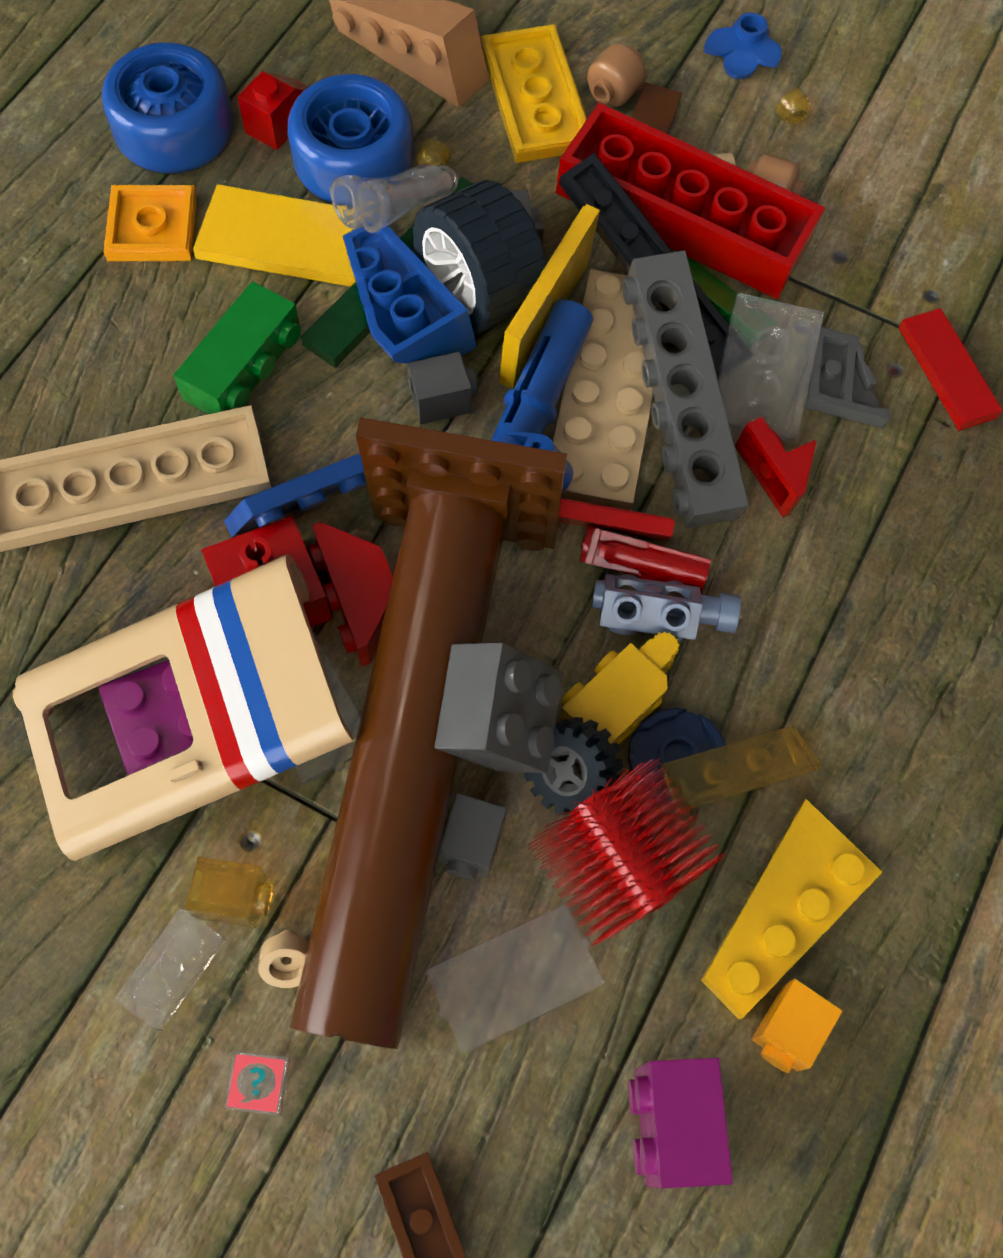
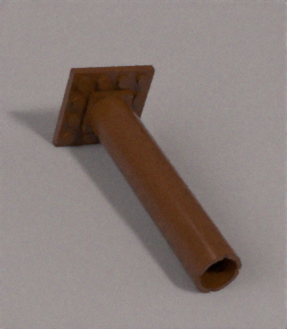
(457, 508)

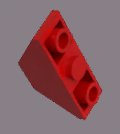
(357, 586)

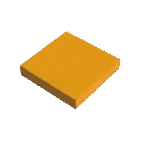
(150, 223)

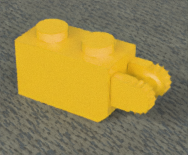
(625, 688)

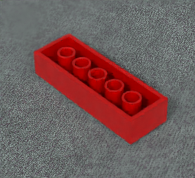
(700, 201)

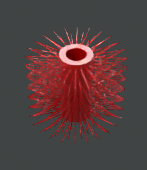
(625, 852)

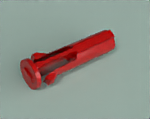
(643, 558)

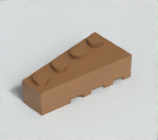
(422, 38)

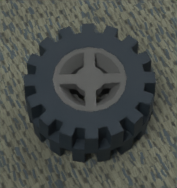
(596, 759)

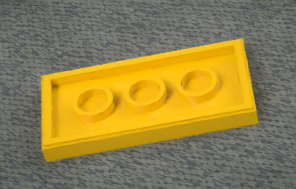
(534, 91)
(275, 235)
(553, 284)

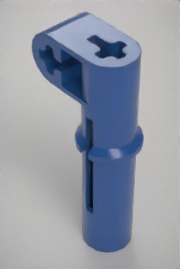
(534, 398)

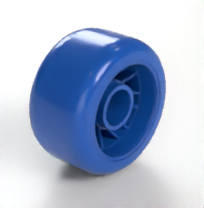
(167, 107)
(349, 129)

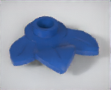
(744, 46)

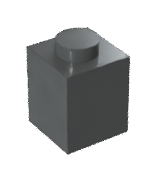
(441, 387)
(471, 837)

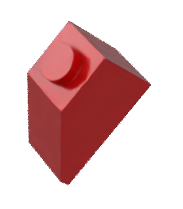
(267, 105)

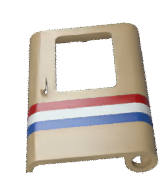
(246, 686)

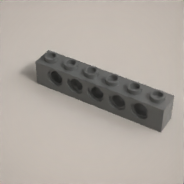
(669, 281)

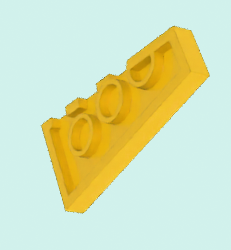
(793, 903)

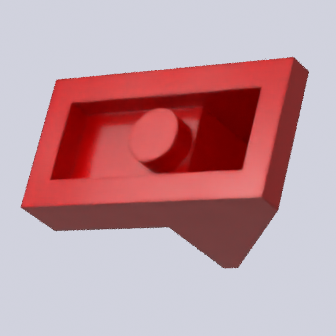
(778, 472)

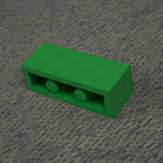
(238, 351)

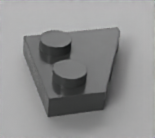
(843, 382)

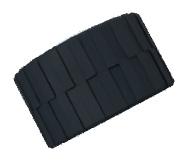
(481, 250)

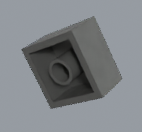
(499, 708)

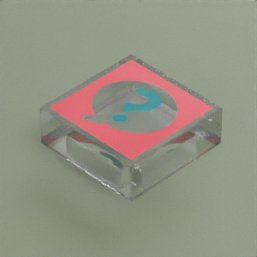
(257, 1083)

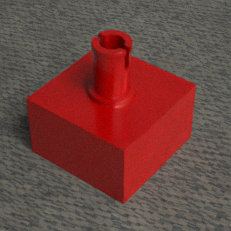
(261, 546)

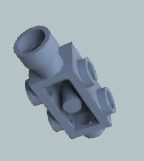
(654, 612)

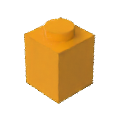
(795, 1027)

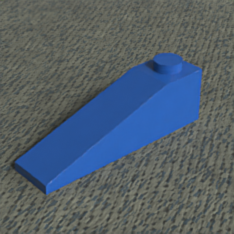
(404, 301)

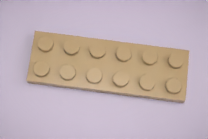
(605, 402)
(130, 477)

